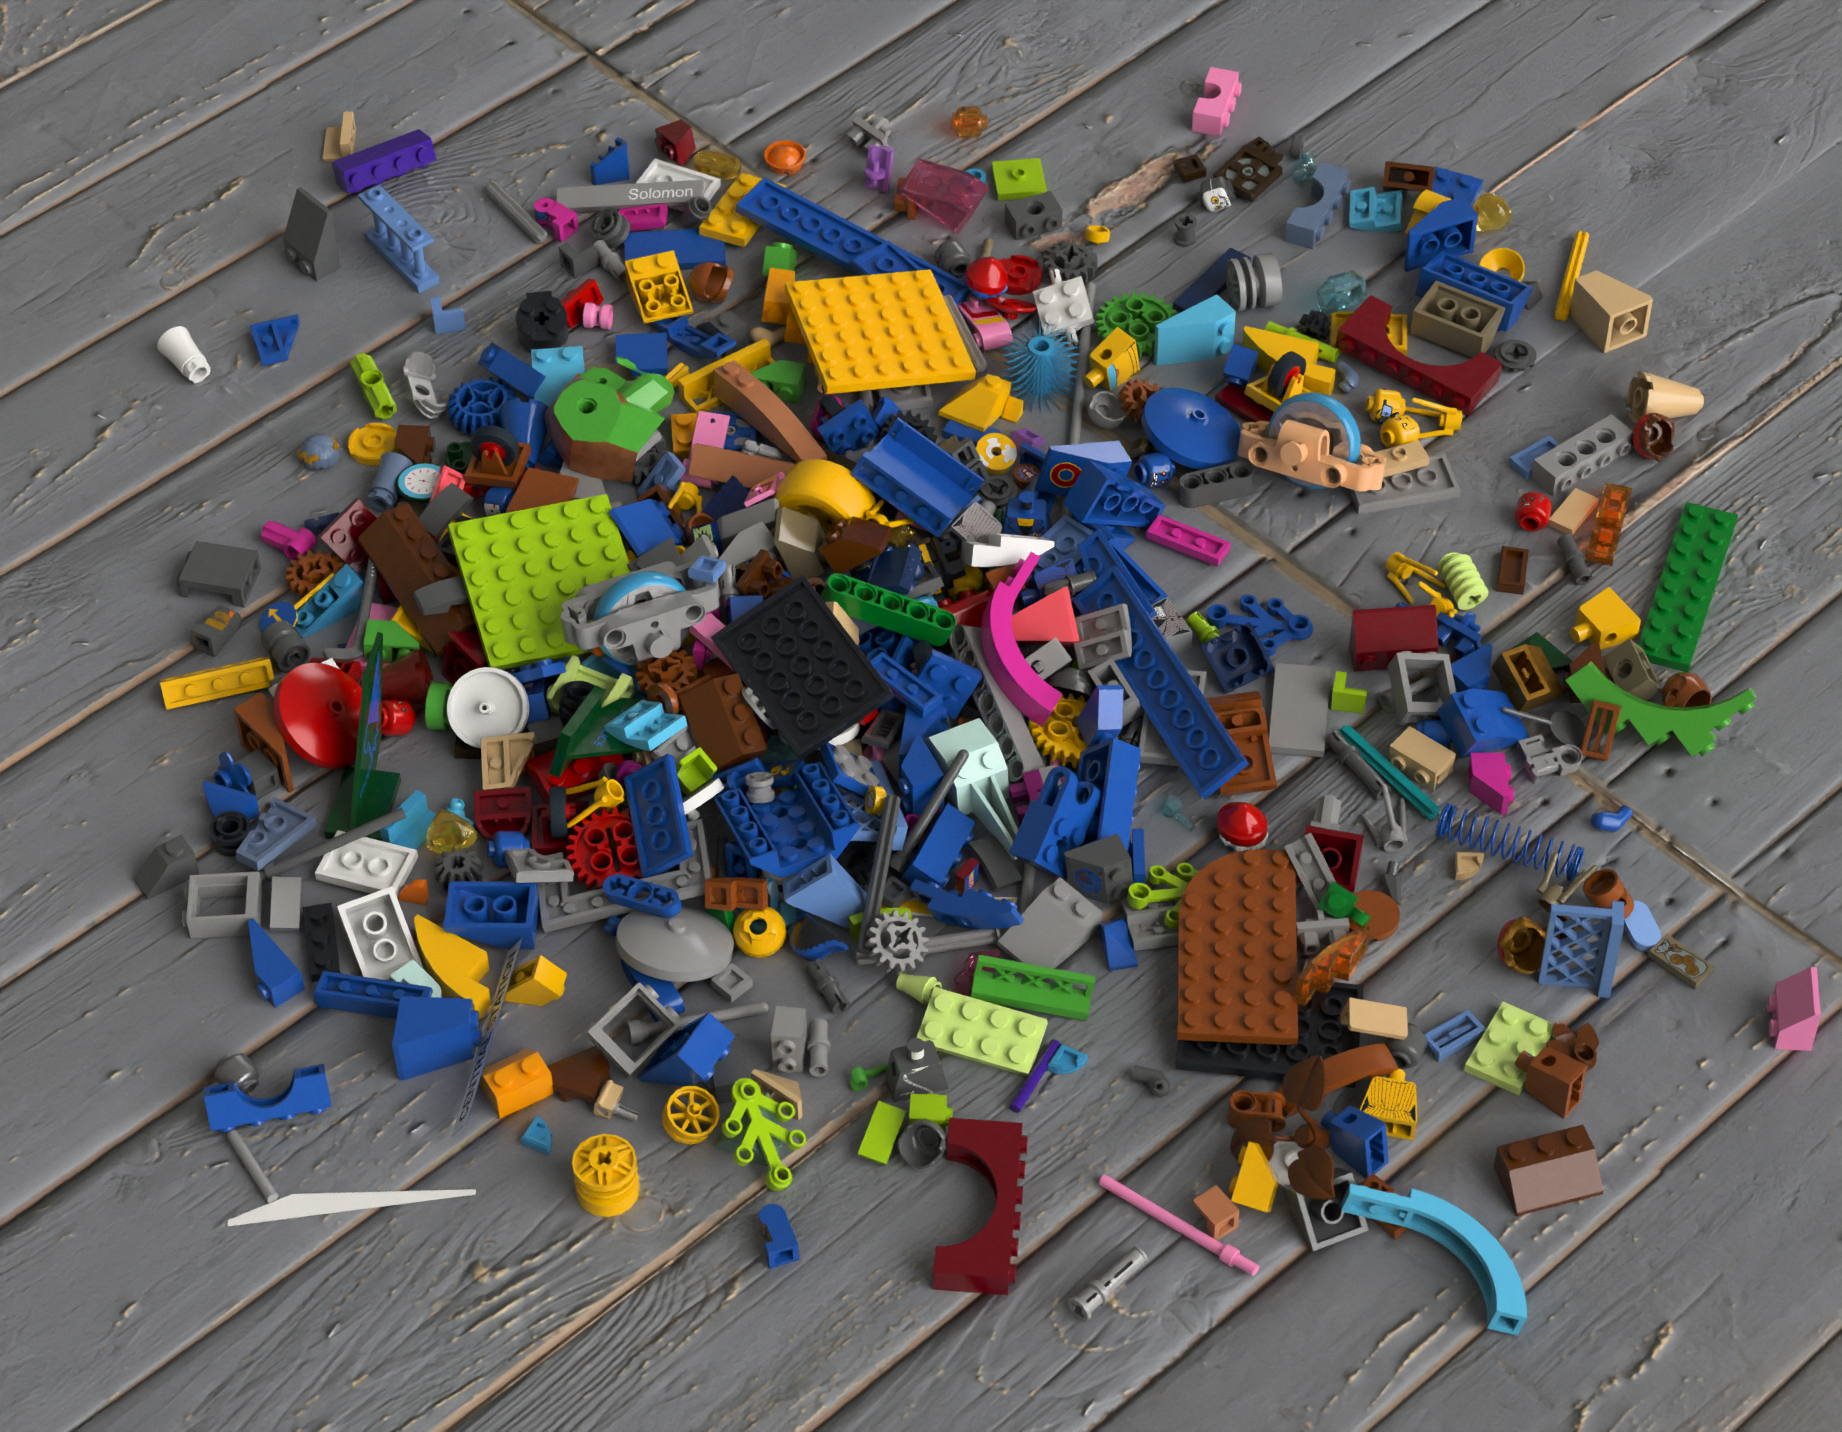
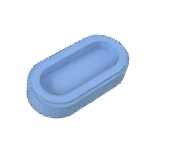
(1642, 927)

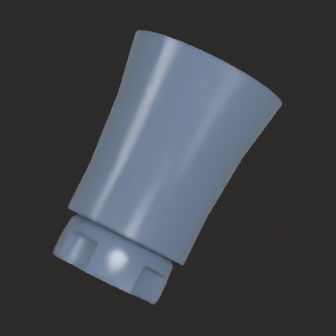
(384, 488)

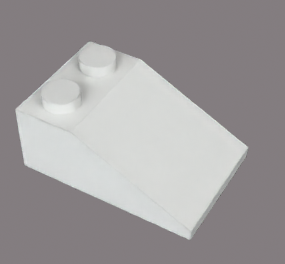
(378, 934)

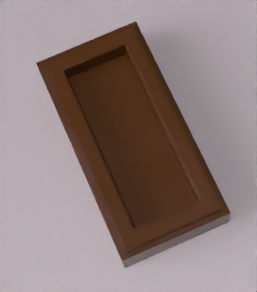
(1512, 570)

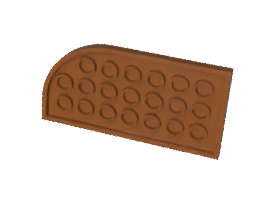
(1239, 951)

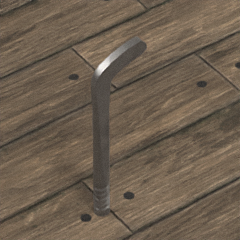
(357, 649)

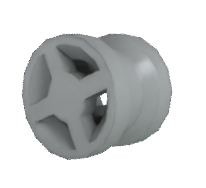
(759, 787)

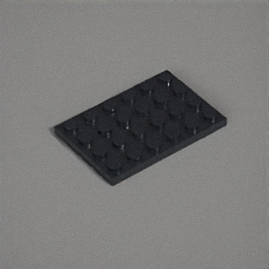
(802, 667)
(1317, 1035)

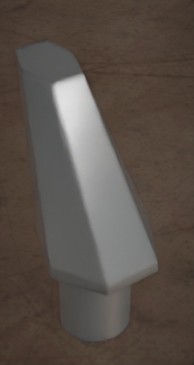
(1392, 882)

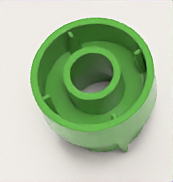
(436, 706)

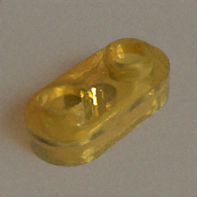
(717, 164)

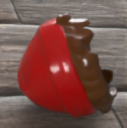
(1653, 436)

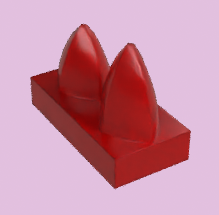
(577, 298)

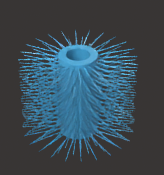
(1040, 365)

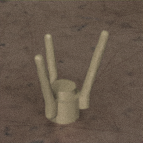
(1556, 893)

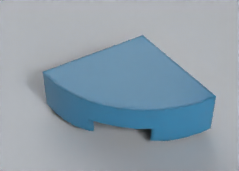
(1066, 1060)
(538, 1136)

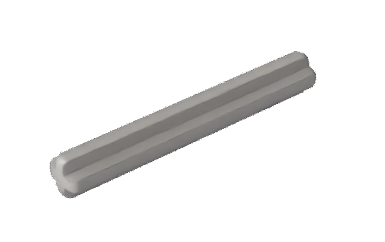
(516, 212)
(971, 346)

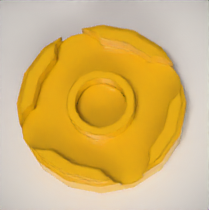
(371, 442)

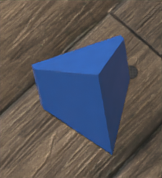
(613, 165)

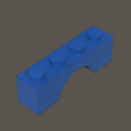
(231, 1107)

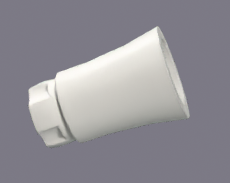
(183, 353)

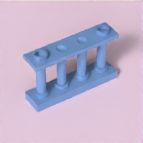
(399, 239)

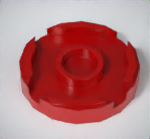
(1023, 274)

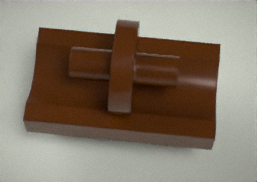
(755, 576)

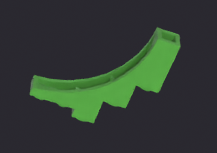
(1654, 721)

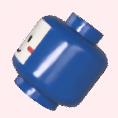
(497, 500)

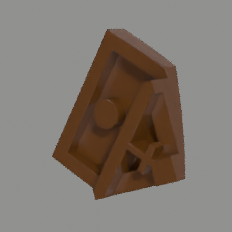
(580, 1075)

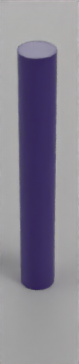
(1034, 1077)

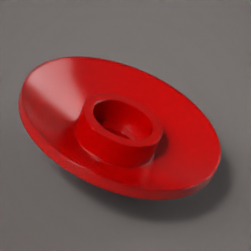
(1011, 307)

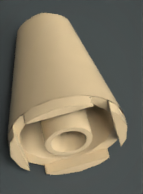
(1661, 395)

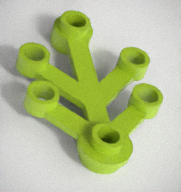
(1140, 894)
(761, 1129)

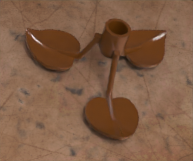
(1314, 1170)

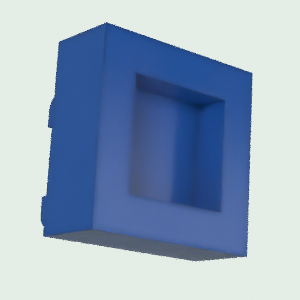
(551, 456)

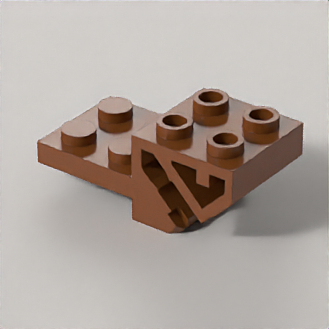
(1247, 726)

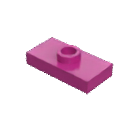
(646, 216)

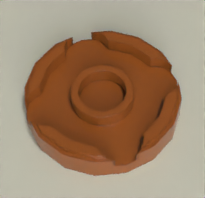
(1383, 911)

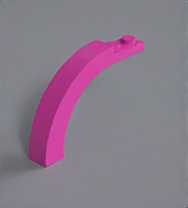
(1003, 657)

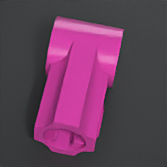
(288, 539)

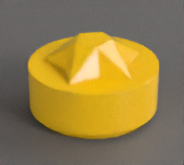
(1097, 234)

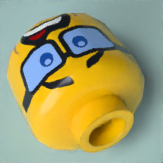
(1385, 405)

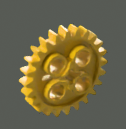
(1060, 733)

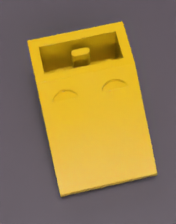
(657, 287)

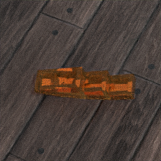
(1608, 524)
(1334, 962)

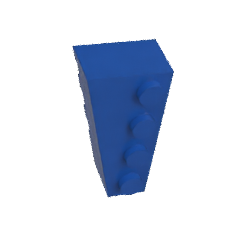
(1111, 499)

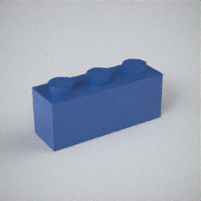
(940, 847)

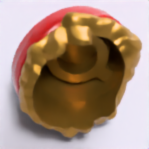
(1521, 945)

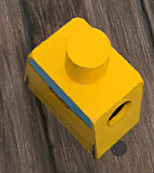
(1113, 361)

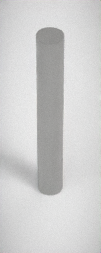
(252, 1166)

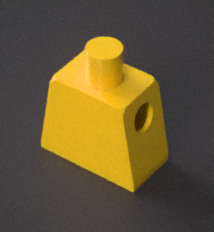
(1605, 621)

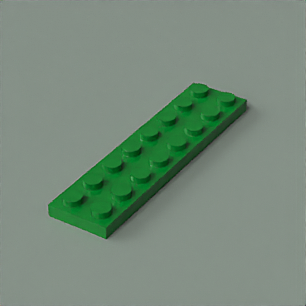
(1687, 586)

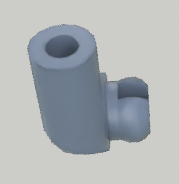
(1350, 377)

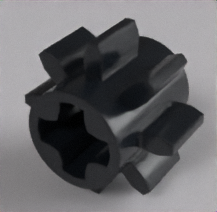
(1315, 325)

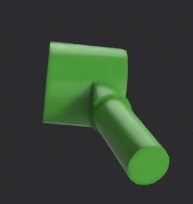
(860, 1076)

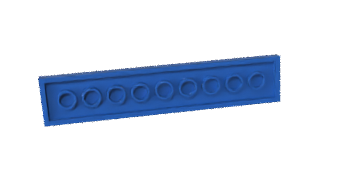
(825, 231)
(1167, 690)

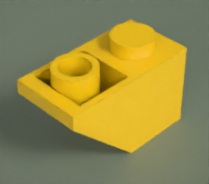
(1256, 1181)

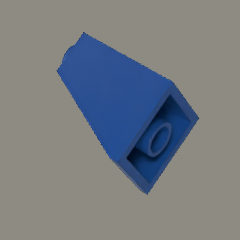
(434, 1034)

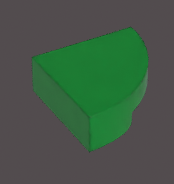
(723, 916)

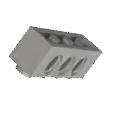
(1582, 455)

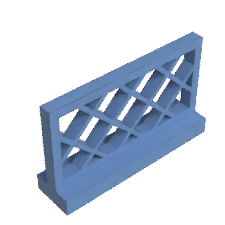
(865, 832)
(1604, 949)

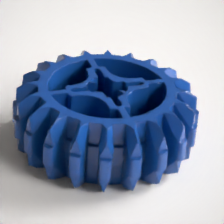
(478, 404)

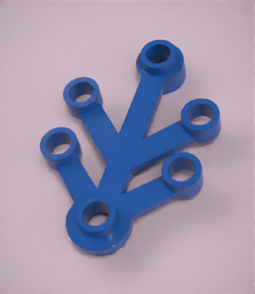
(1292, 626)

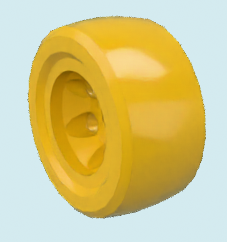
(825, 491)

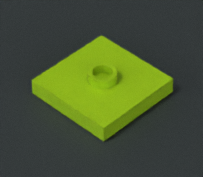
(1018, 178)

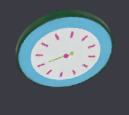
(418, 481)

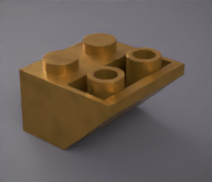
(1527, 677)

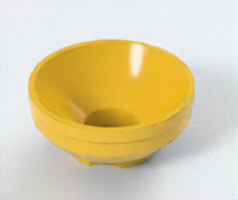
(1504, 259)
(764, 944)

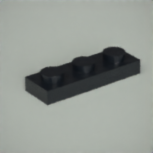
(321, 940)

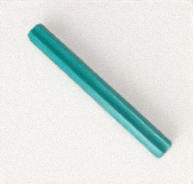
(1391, 774)

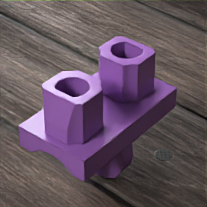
(879, 168)

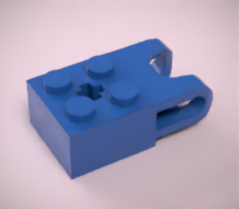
(1055, 822)

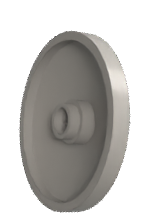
(675, 948)

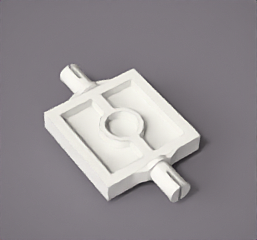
(1064, 304)

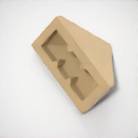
(779, 1089)

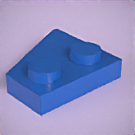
(275, 338)

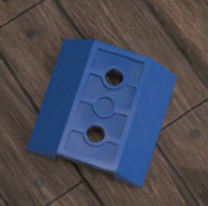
(812, 819)

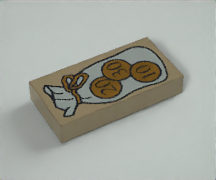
(1681, 961)

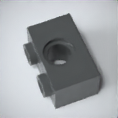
(1033, 215)

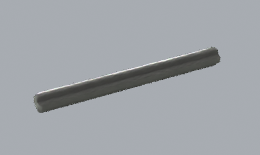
(879, 869)

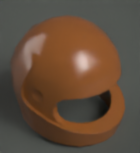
(710, 282)
(1685, 690)

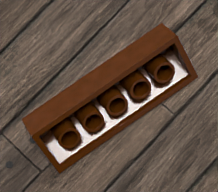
(409, 561)

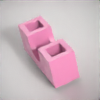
(1219, 99)

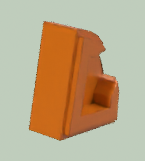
(415, 892)

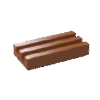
(1606, 707)

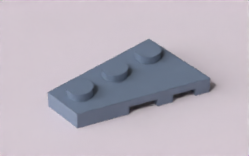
(274, 834)

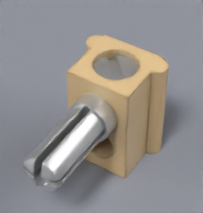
(608, 1103)

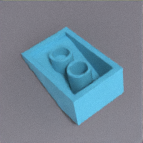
(1196, 333)
(559, 367)

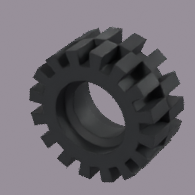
(853, 852)

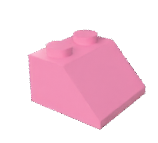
(1795, 1011)

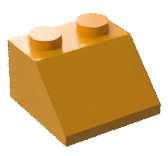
(516, 1082)

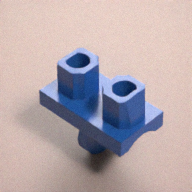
(1460, 629)
(734, 777)

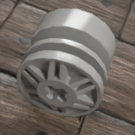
(1254, 282)

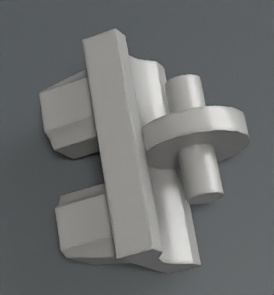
(874, 131)
(1319, 932)

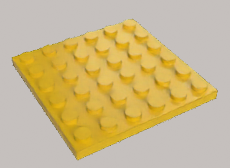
(879, 331)

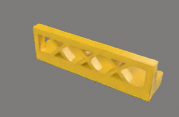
(701, 382)
(217, 682)

